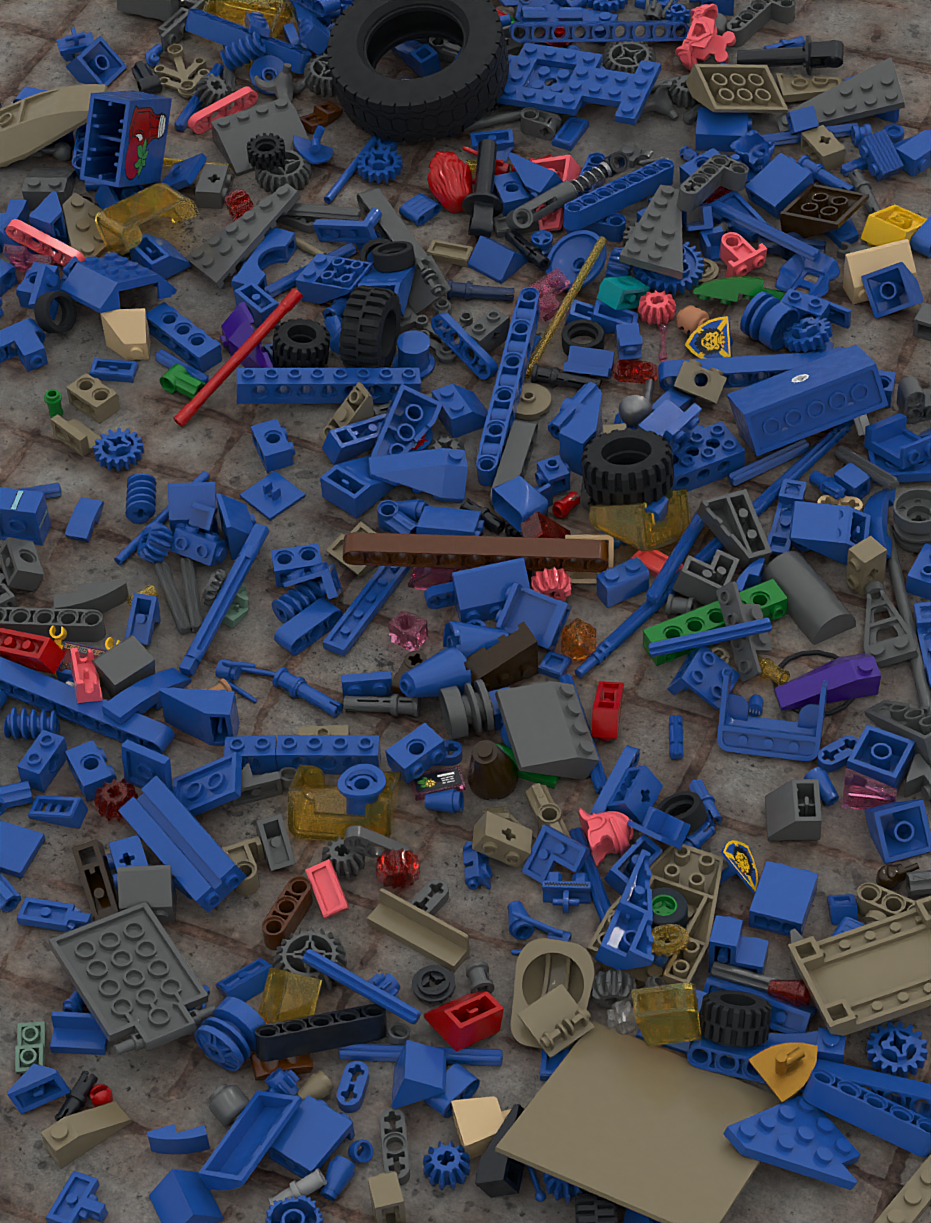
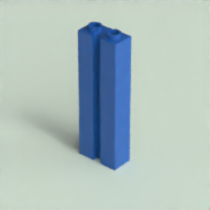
(182, 843)

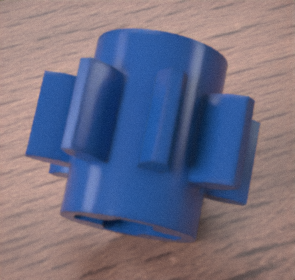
(680, 13)
(387, 983)
(282, 1082)

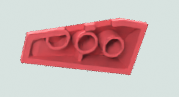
(566, 169)

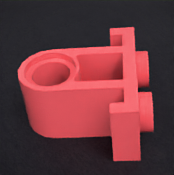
(740, 255)

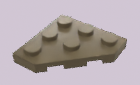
(81, 226)

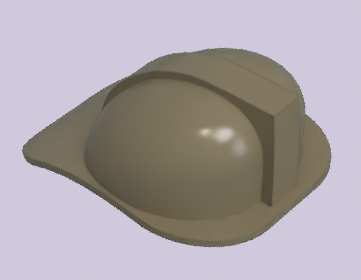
(540, 969)

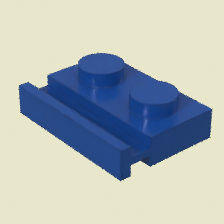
(46, 282)

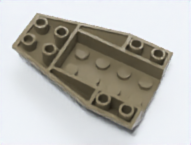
(42, 120)
(697, 878)

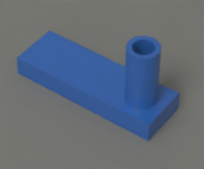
(348, 230)

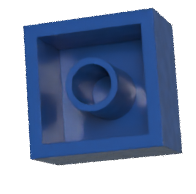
(882, 756)

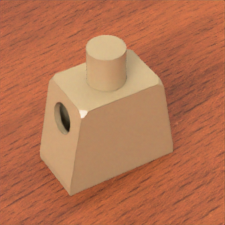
(477, 1122)

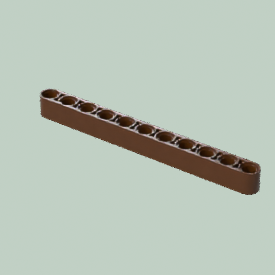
(473, 551)

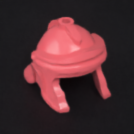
(606, 833)

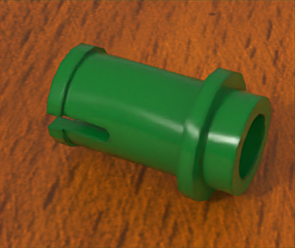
(53, 400)

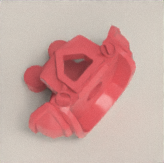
(703, 38)

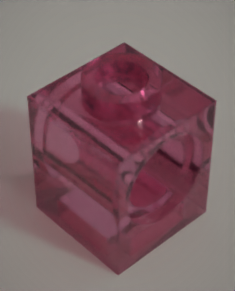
(408, 630)

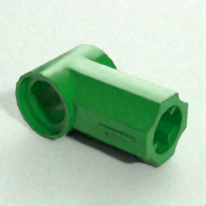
(179, 380)

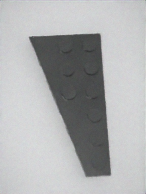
(858, 97)
(658, 236)
(239, 239)

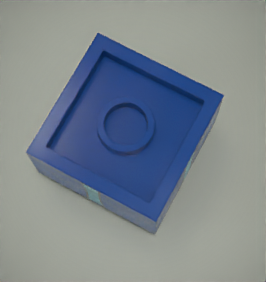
(23, 515)

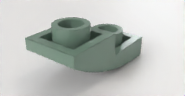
(30, 1045)

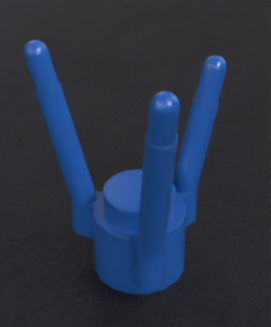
(232, 670)
(553, 933)

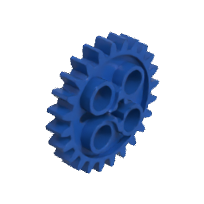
(692, 272)

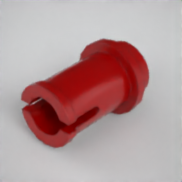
(562, 507)

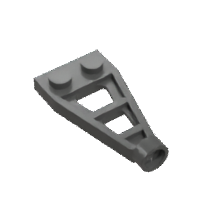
(892, 649)

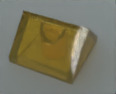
(288, 996)

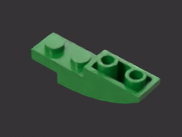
(728, 288)

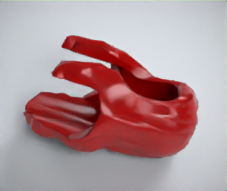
(449, 180)

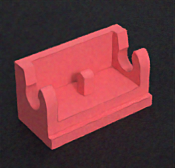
(85, 677)

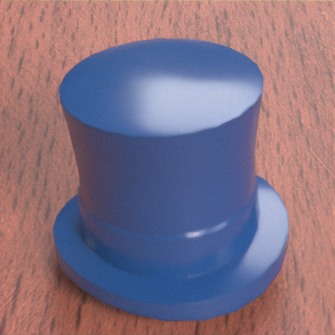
(414, 352)
(361, 787)

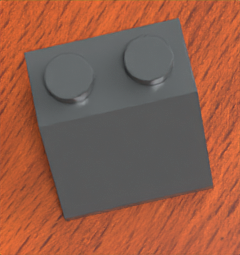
(148, 885)

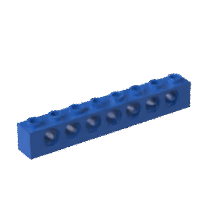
(319, 384)

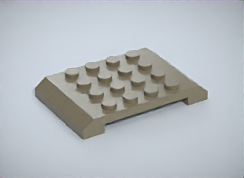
(869, 970)

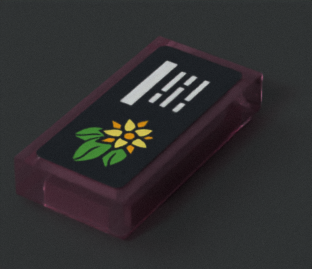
(438, 781)

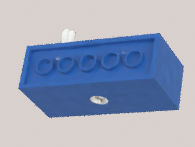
(808, 400)

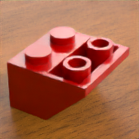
(467, 1019)

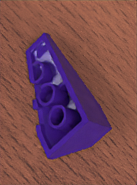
(847, 677)

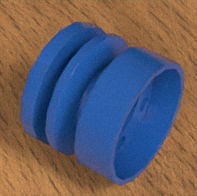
(767, 320)
(229, 1034)

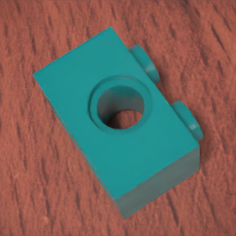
(622, 292)

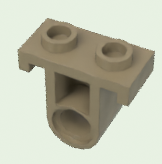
(243, 855)

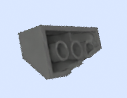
(905, 722)

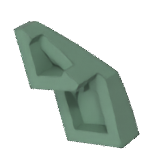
(238, 608)

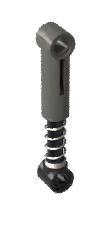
(566, 192)

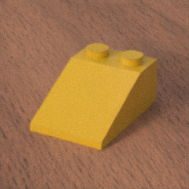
(891, 226)

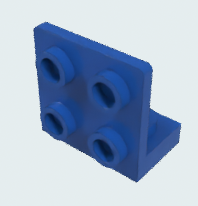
(330, 581)
(704, 675)

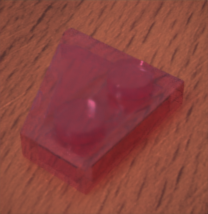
(864, 792)

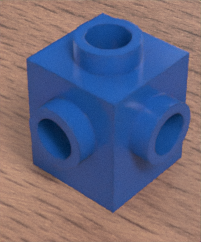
(555, 471)

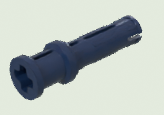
(470, 291)

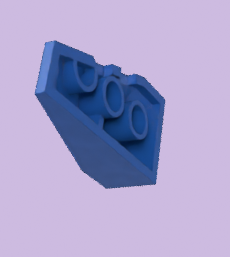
(431, 471)

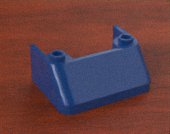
(769, 736)

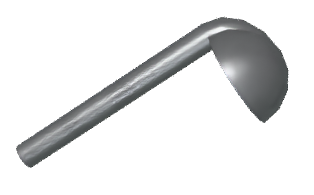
(636, 408)

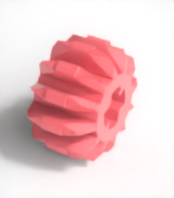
(657, 308)
(552, 583)

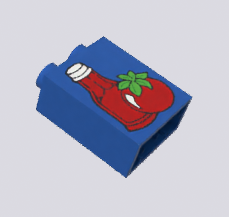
(125, 138)

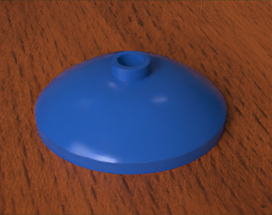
(571, 253)

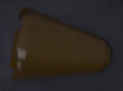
(491, 771)

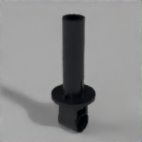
(811, 55)
(482, 203)

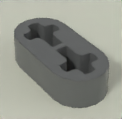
(432, 903)

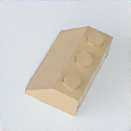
(871, 260)

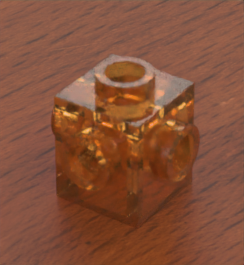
(578, 640)

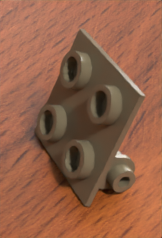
(556, 1020)

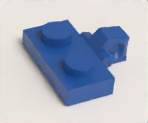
(77, 1201)

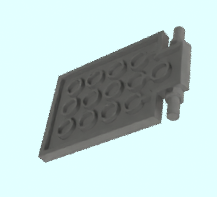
(132, 979)

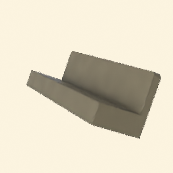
(420, 930)

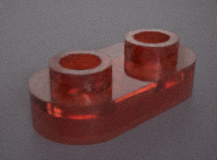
(634, 371)

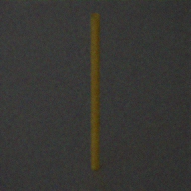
(555, 322)

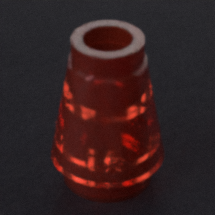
(790, 991)

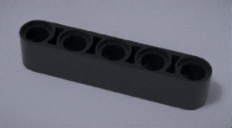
(320, 1032)

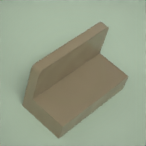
(74, 434)

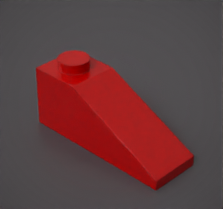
(607, 710)

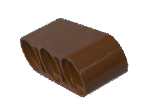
(287, 911)

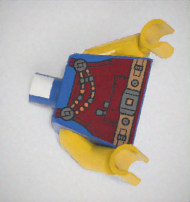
(64, 670)

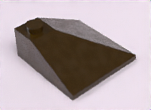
(820, 210)

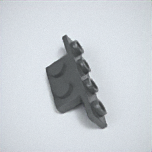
(174, 28)
(748, 647)

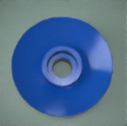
(265, 66)

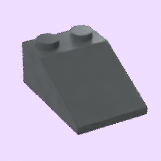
(45, 180)

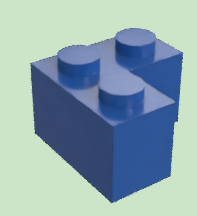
(733, 949)

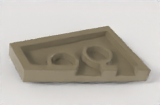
(800, 88)

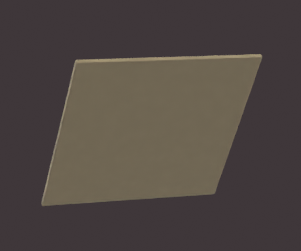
(639, 1129)

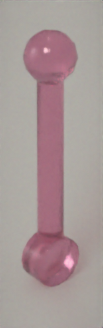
(663, 355)

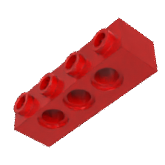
(30, 650)

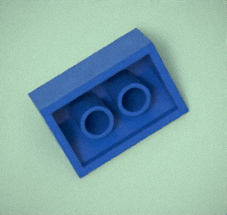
(482, 590)

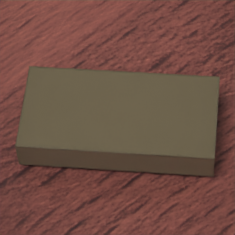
(450, 252)

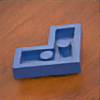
(551, 848)

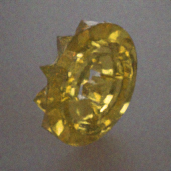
(677, 935)

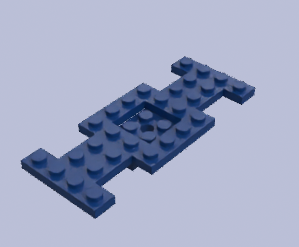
(575, 88)

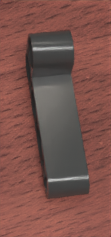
(758, 14)
(715, 172)
(913, 400)

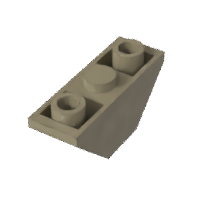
(355, 408)

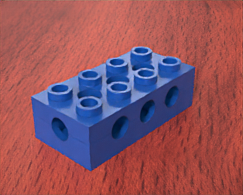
(707, 457)

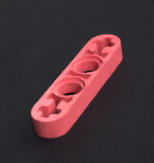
(242, 98)
(18, 230)

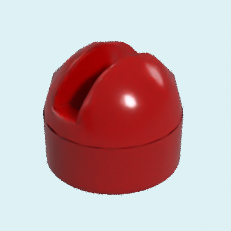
(100, 1095)

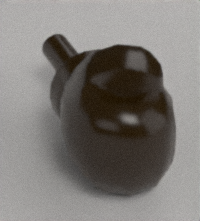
(890, 875)

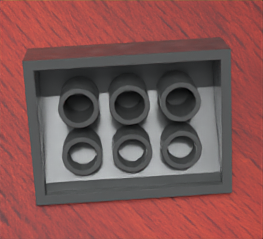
(235, 130)
(548, 729)

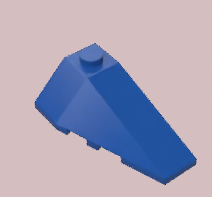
(405, 421)

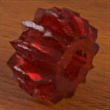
(238, 203)
(113, 797)
(397, 868)

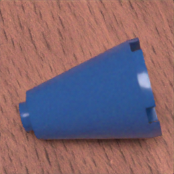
(470, 637)
(435, 673)

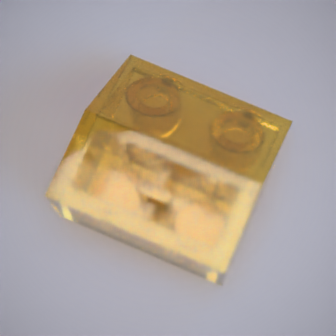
(667, 1013)

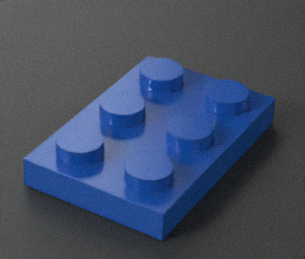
(210, 784)

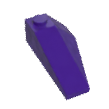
(236, 331)

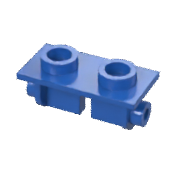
(480, 871)

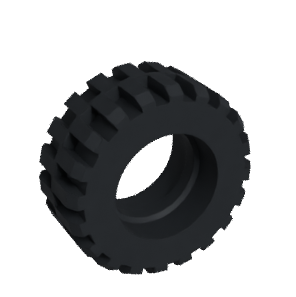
(370, 328)
(627, 467)

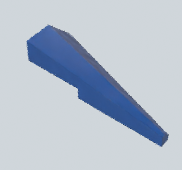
(629, 935)

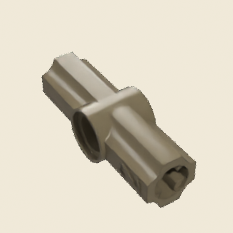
(545, 808)

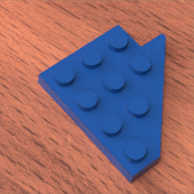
(797, 1140)

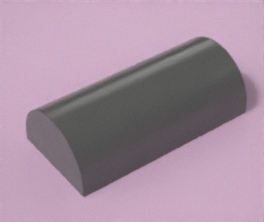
(810, 599)

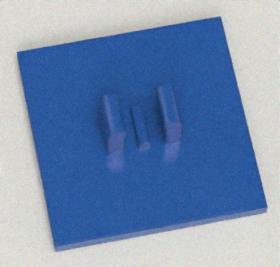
(272, 495)

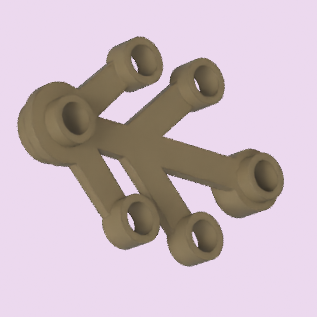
(186, 87)

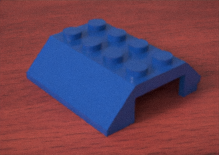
(99, 280)

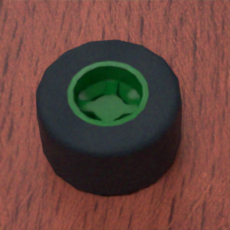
(669, 907)

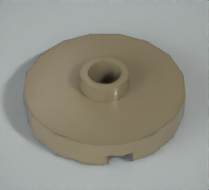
(533, 402)

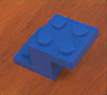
(672, 423)

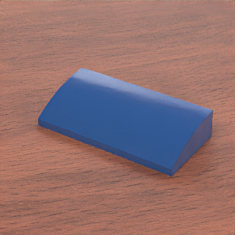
(248, 1140)

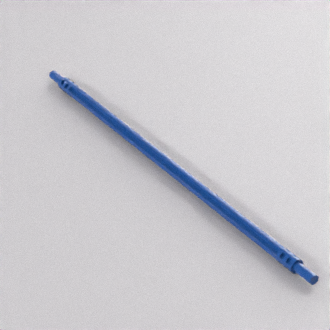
(647, 609)

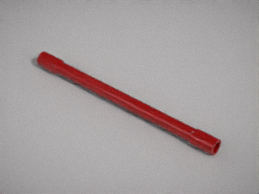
(200, 398)

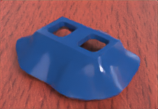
(797, 267)

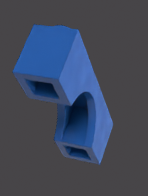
(275, 248)

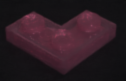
(23, 259)
(548, 287)

